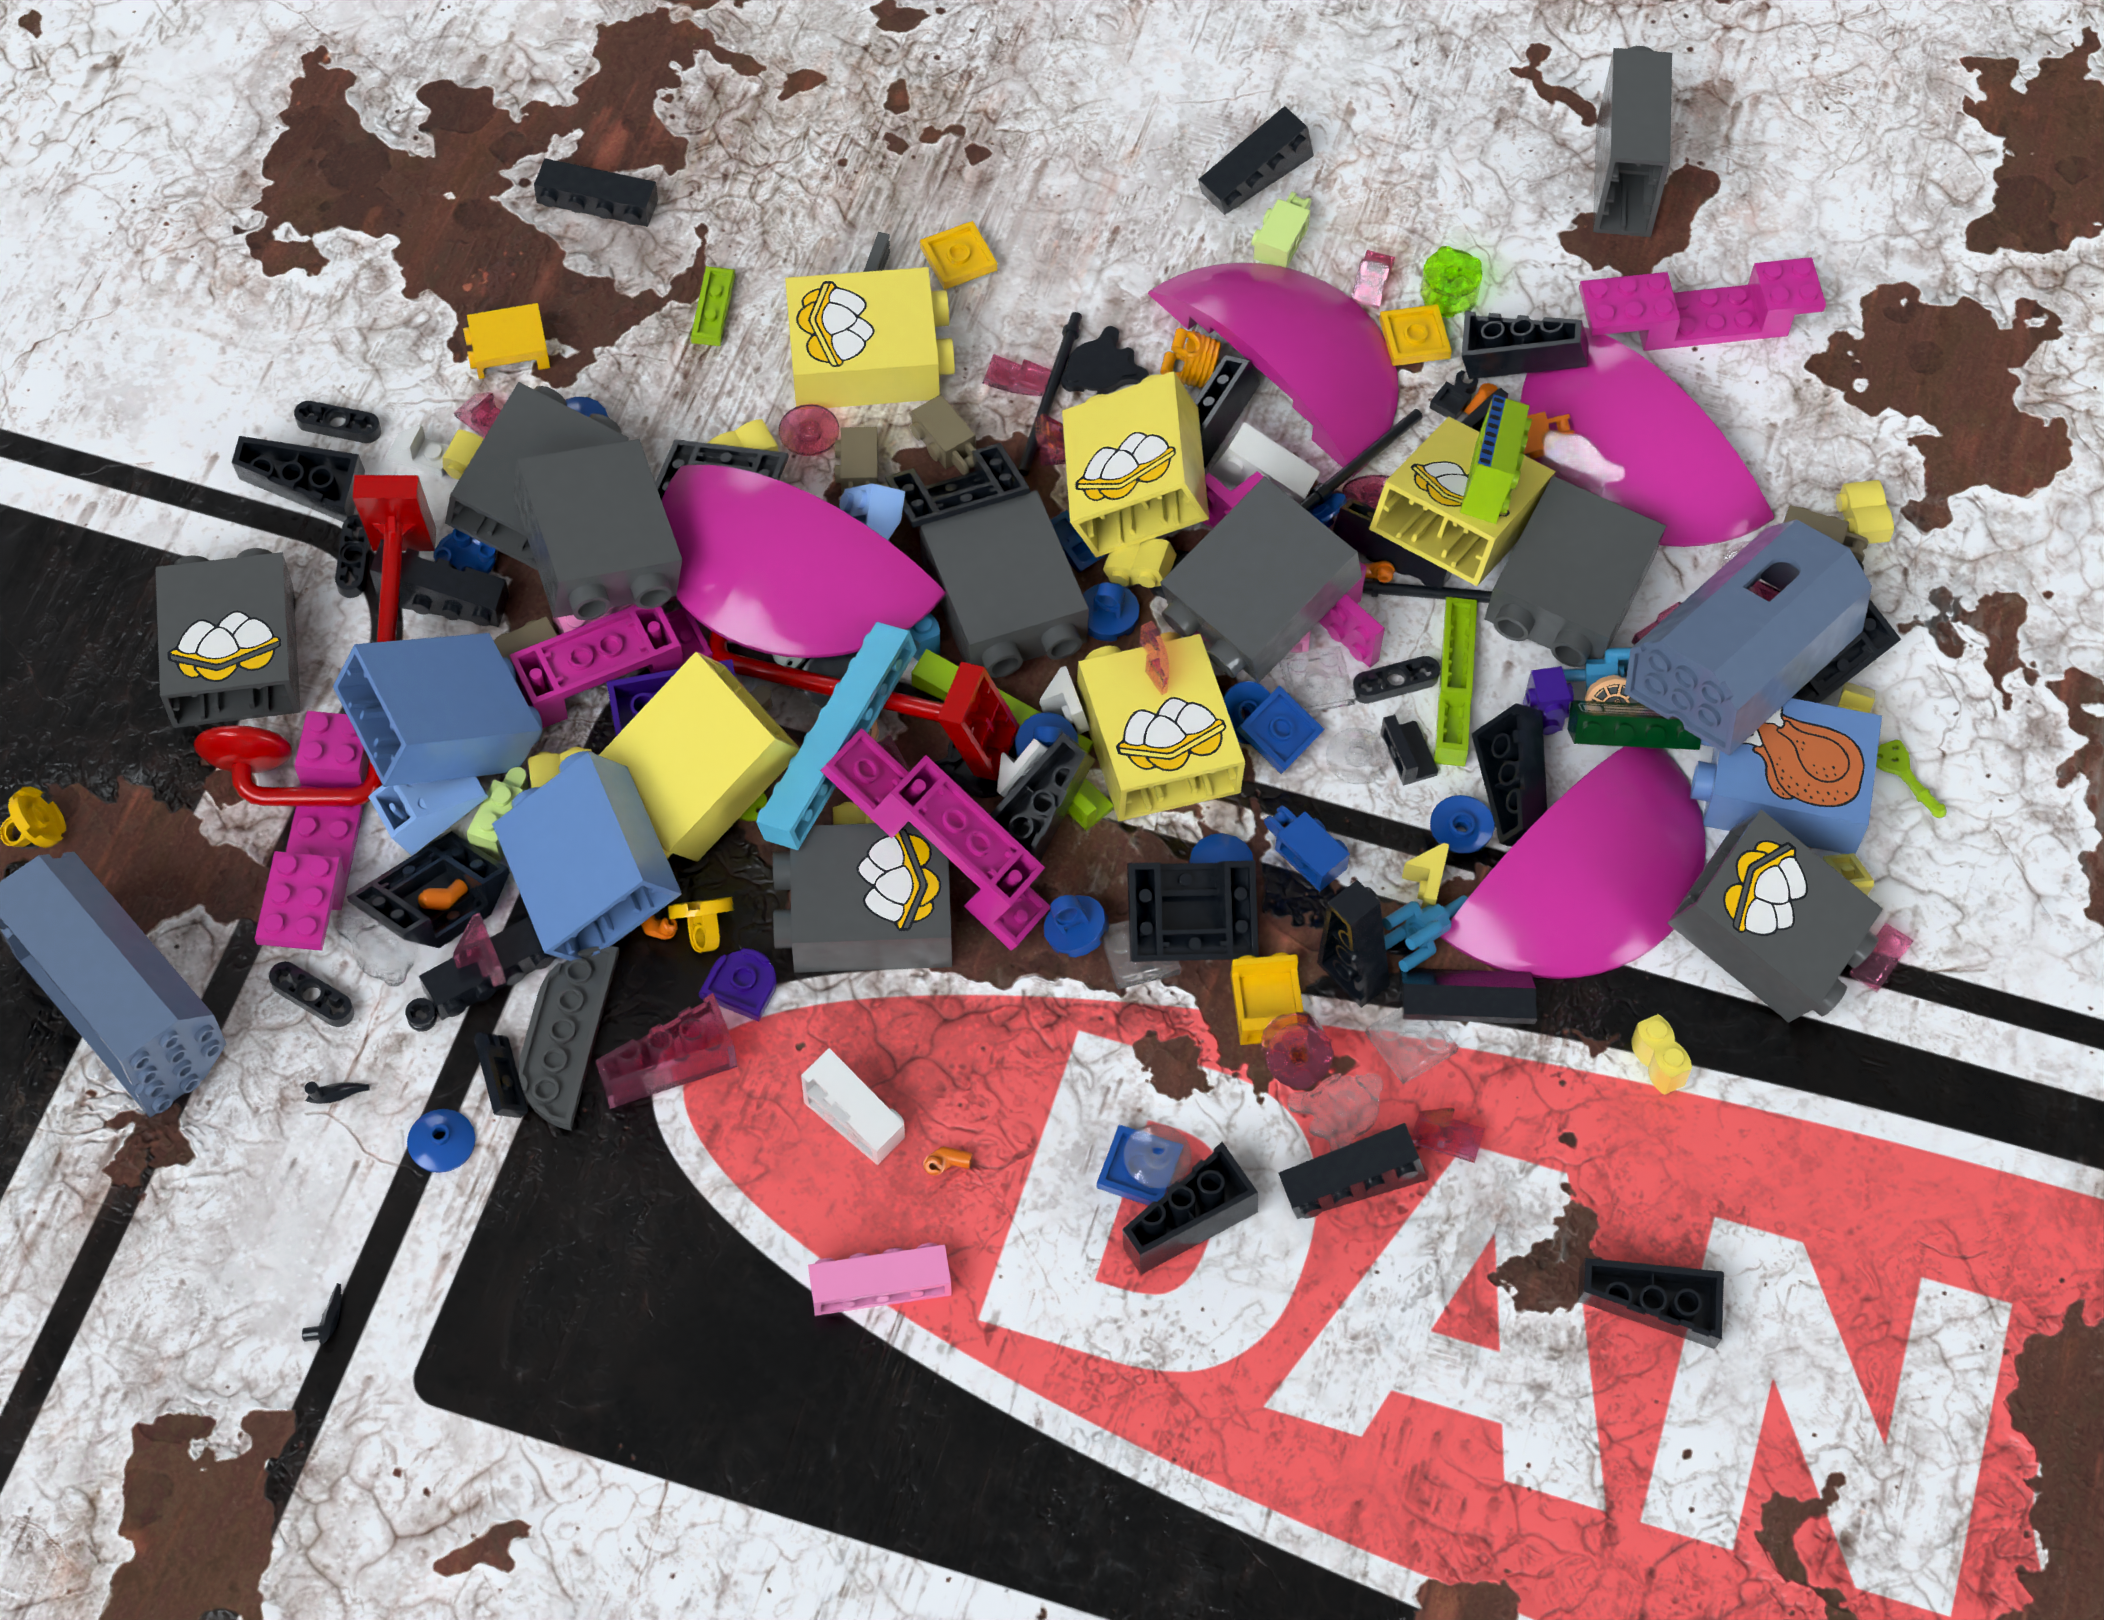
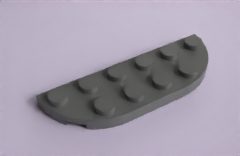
(565, 1033)

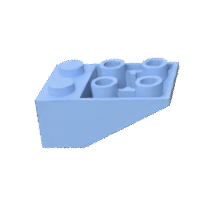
(874, 506)
(424, 810)

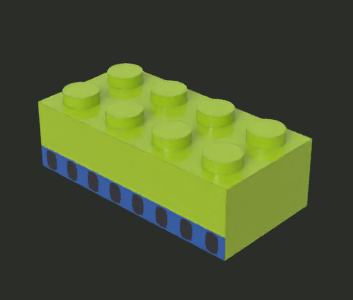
(1496, 459)

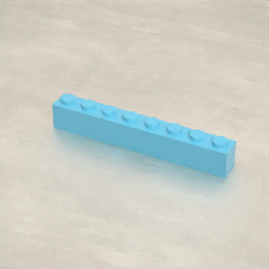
(853, 706)

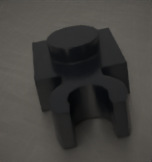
(1453, 399)

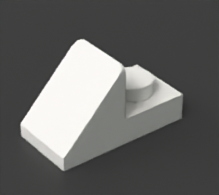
(418, 452)
(1062, 699)
(1013, 770)

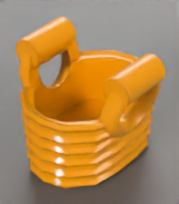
(1199, 357)

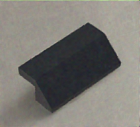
(1468, 996)

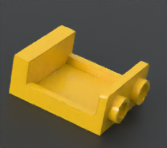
(506, 338)
(1263, 991)

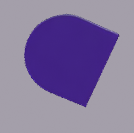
(742, 982)

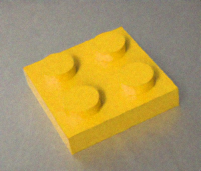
(958, 255)
(1415, 335)

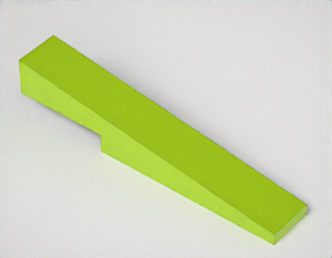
(936, 675)
(1455, 682)

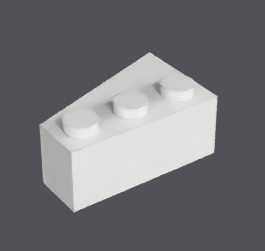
(1253, 452)
(851, 1107)

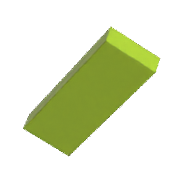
(713, 306)

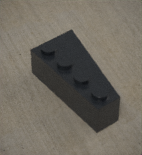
(1258, 161)
(444, 590)
(1044, 795)
(1354, 943)
(1353, 1173)
(1192, 1211)

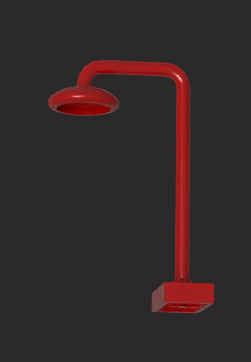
(392, 511)
(971, 714)

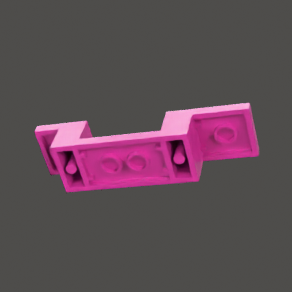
(1703, 316)
(1346, 619)
(602, 653)
(952, 824)
(322, 840)

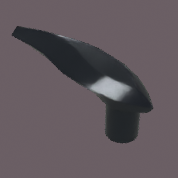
(332, 1092)
(329, 1319)

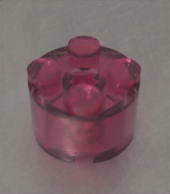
(1302, 1067)

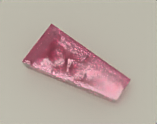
(669, 1056)

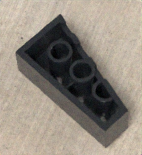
(1521, 345)
(300, 473)
(1513, 770)
(1659, 1296)

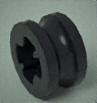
(425, 1006)

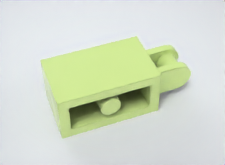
(1282, 231)
(500, 794)

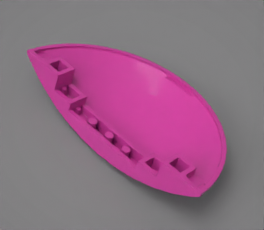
(1301, 338)
(1671, 451)
(786, 566)
(1590, 874)

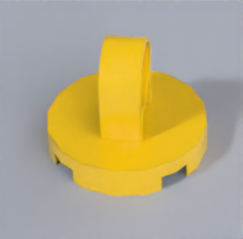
(34, 818)
(702, 921)

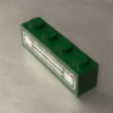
(1626, 726)

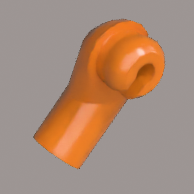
(1484, 392)
(1380, 570)
(442, 898)
(660, 929)
(945, 1158)

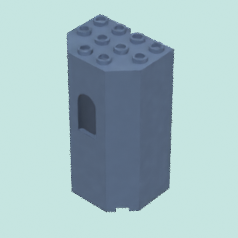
(1736, 658)
(109, 980)

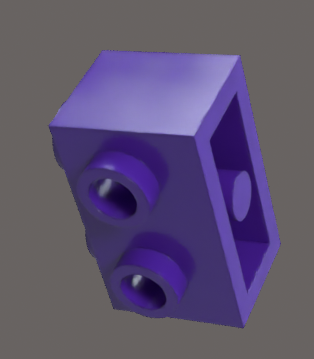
(1551, 695)

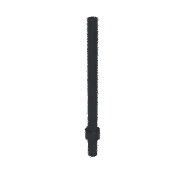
(1323, 491)

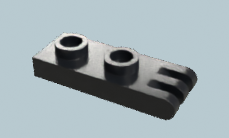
(500, 1075)

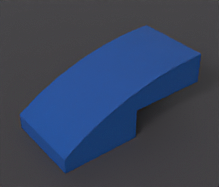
(1074, 547)

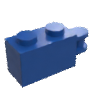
(1308, 847)

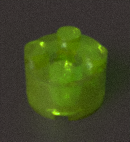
(1451, 281)

